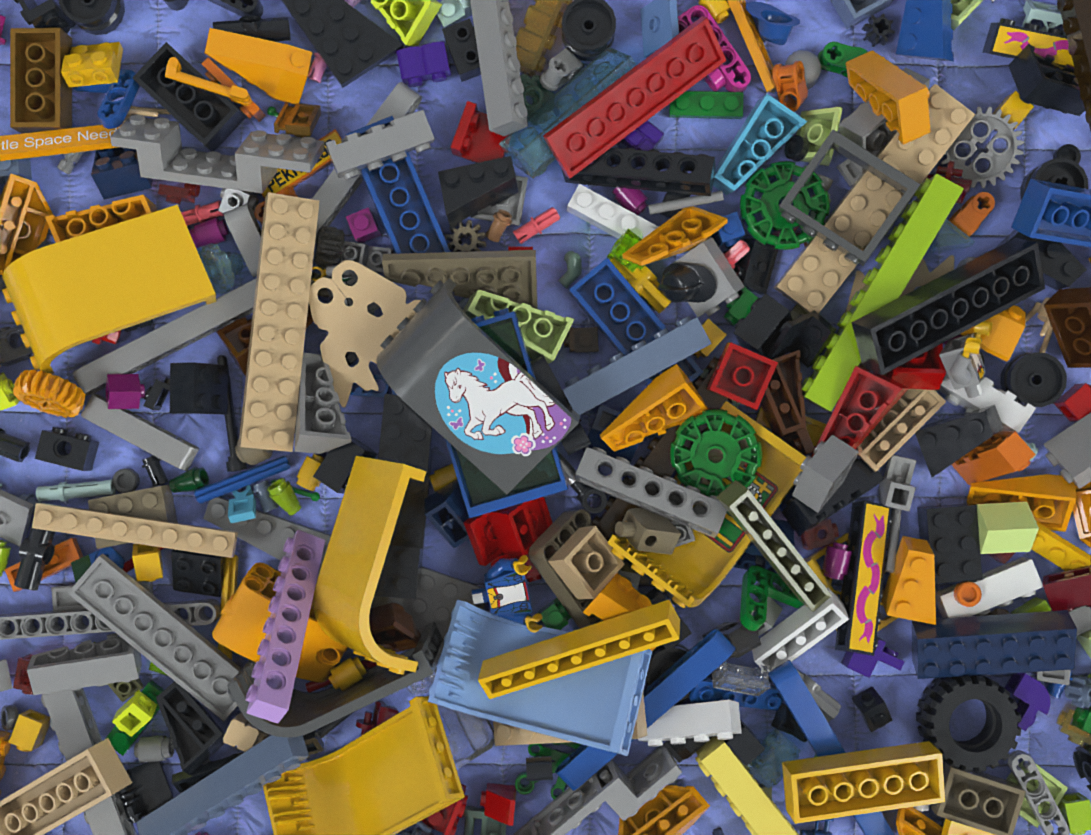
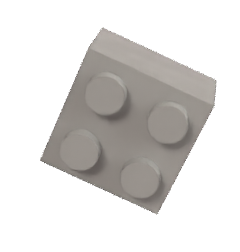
(823, 472)

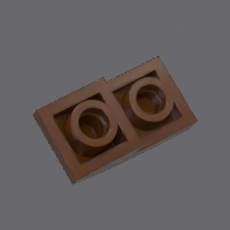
(801, 442)

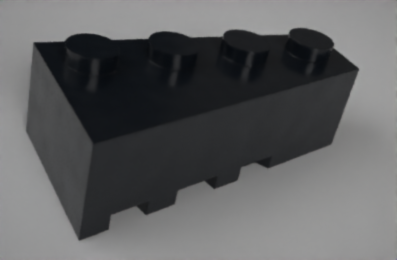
(857, 482)

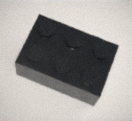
(953, 539)

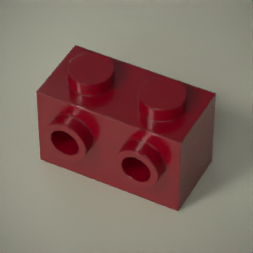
(1068, 589)

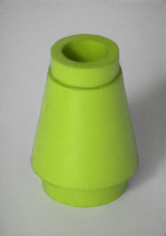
(284, 496)

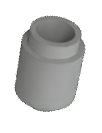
(154, 748)

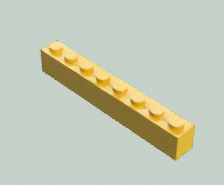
(580, 649)

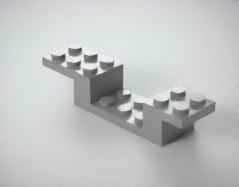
(248, 170)
(621, 791)

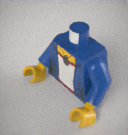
(508, 592)

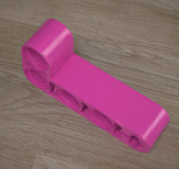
(741, 71)

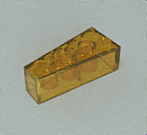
(539, 33)

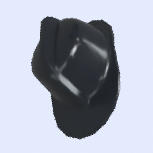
(687, 283)

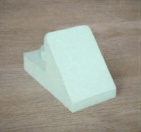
(453, 11)

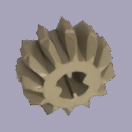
(466, 232)

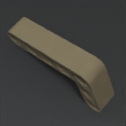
(546, 547)

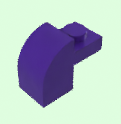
(866, 663)
(1032, 698)

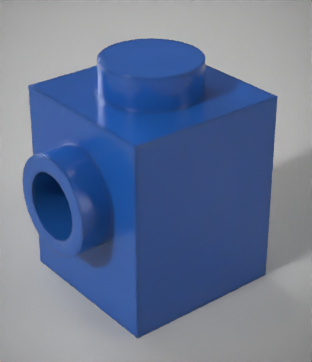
(730, 232)

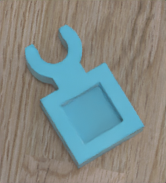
(242, 506)

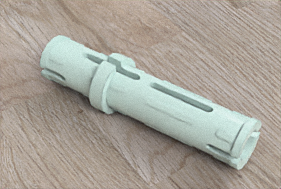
(77, 490)

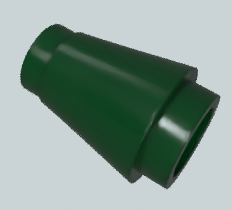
(189, 480)

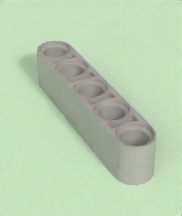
(140, 433)

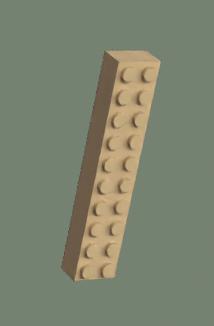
(865, 207)
(279, 323)

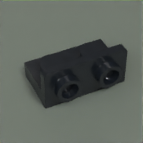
(756, 266)

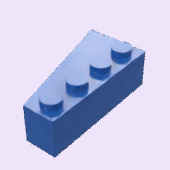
(926, 30)

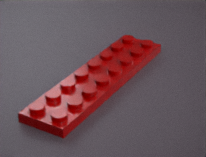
(635, 97)

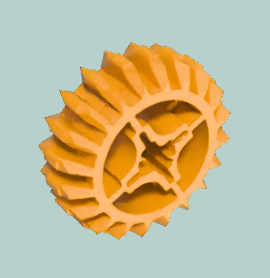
(49, 393)

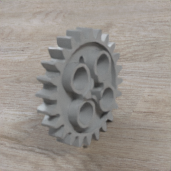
(997, 161)

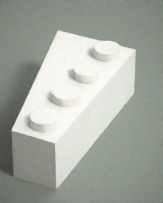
(1010, 412)

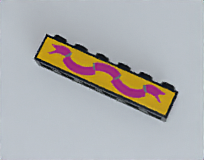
(1009, 40)
(863, 583)

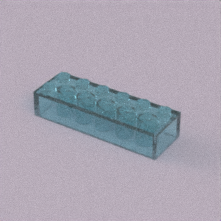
(528, 145)

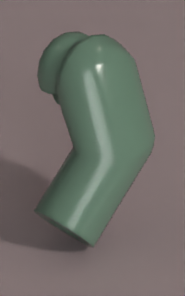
(574, 268)

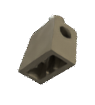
(648, 531)

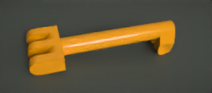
(237, 94)

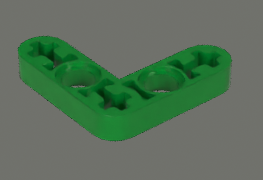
(762, 589)

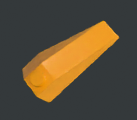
(269, 65)
(1004, 334)

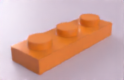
(216, 75)
(63, 556)

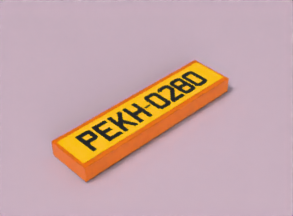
(291, 178)

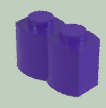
(424, 64)

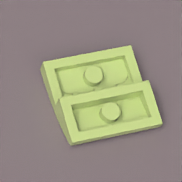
(1055, 787)

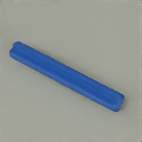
(242, 479)

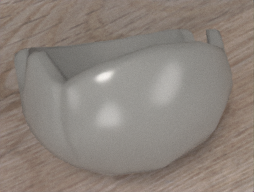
(811, 65)

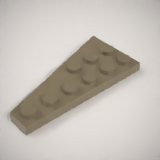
(497, 272)

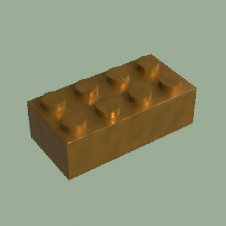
(37, 87)

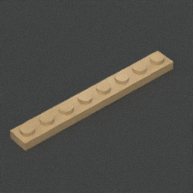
(135, 530)

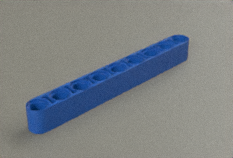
(658, 699)
(818, 732)

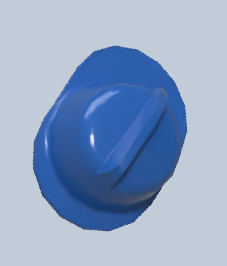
(772, 23)

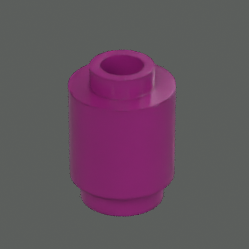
(631, 199)
(209, 232)
(837, 561)

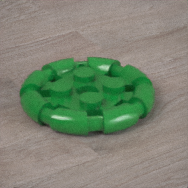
(769, 204)
(719, 439)

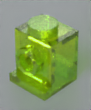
(622, 244)

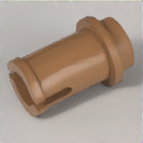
(501, 221)

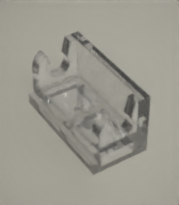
(741, 679)

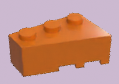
(995, 457)

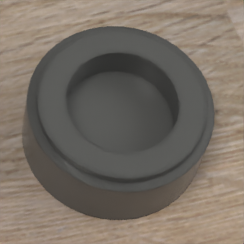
(126, 480)
(9, 716)

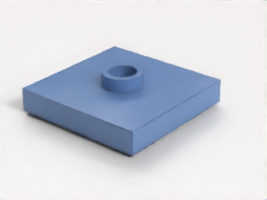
(658, 24)

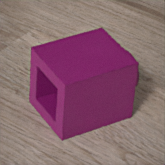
(363, 225)
(124, 391)

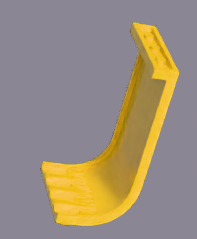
(372, 783)

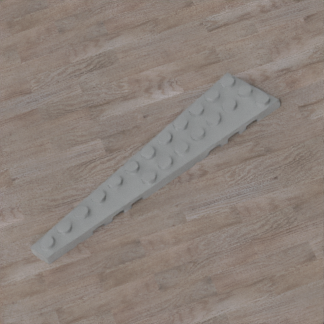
(435, 590)

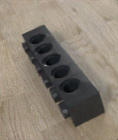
(650, 177)

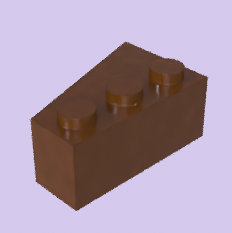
(783, 397)

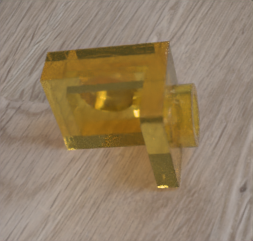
(1075, 734)

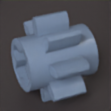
(1079, 691)

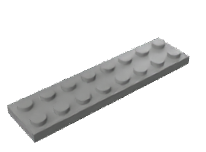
(157, 634)

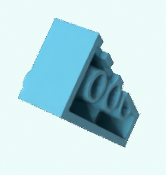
(759, 137)

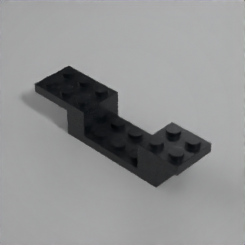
(407, 441)

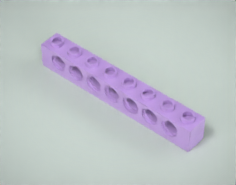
(285, 628)

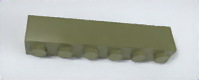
(774, 545)

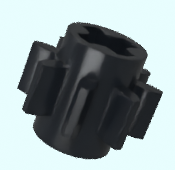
(872, 30)

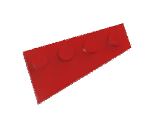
(862, 406)

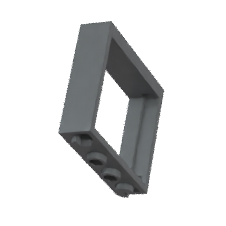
(870, 163)

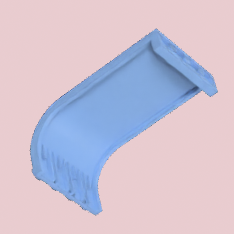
(583, 707)

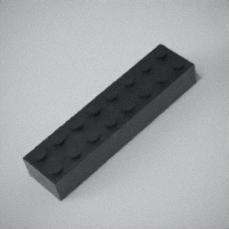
(948, 305)

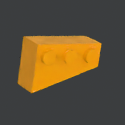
(912, 584)
(617, 599)

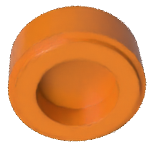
(967, 593)

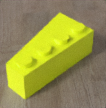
(408, 17)

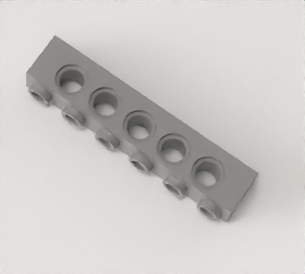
(659, 504)

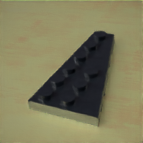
(343, 37)

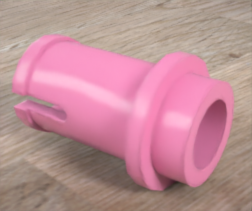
(317, 68)

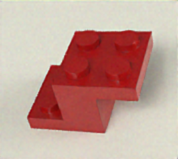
(508, 530)

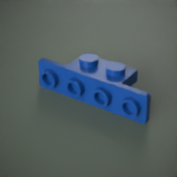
(706, 693)

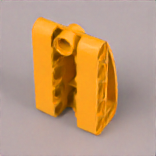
(245, 617)

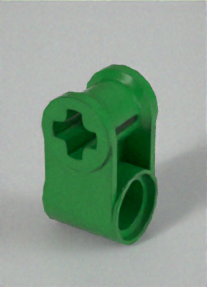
(840, 55)

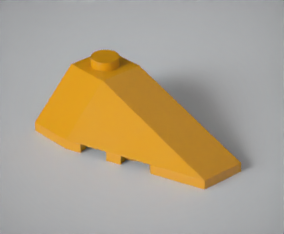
(676, 236)
(658, 407)
(1047, 496)

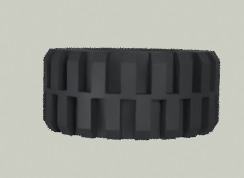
(994, 739)

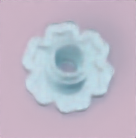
(220, 267)

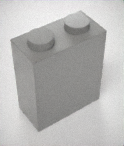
(727, 281)
(1072, 452)

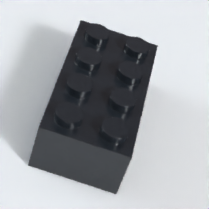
(201, 112)

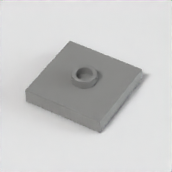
(14, 518)

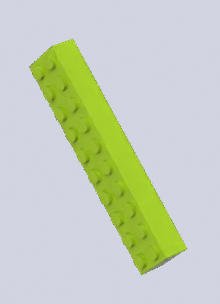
(882, 285)

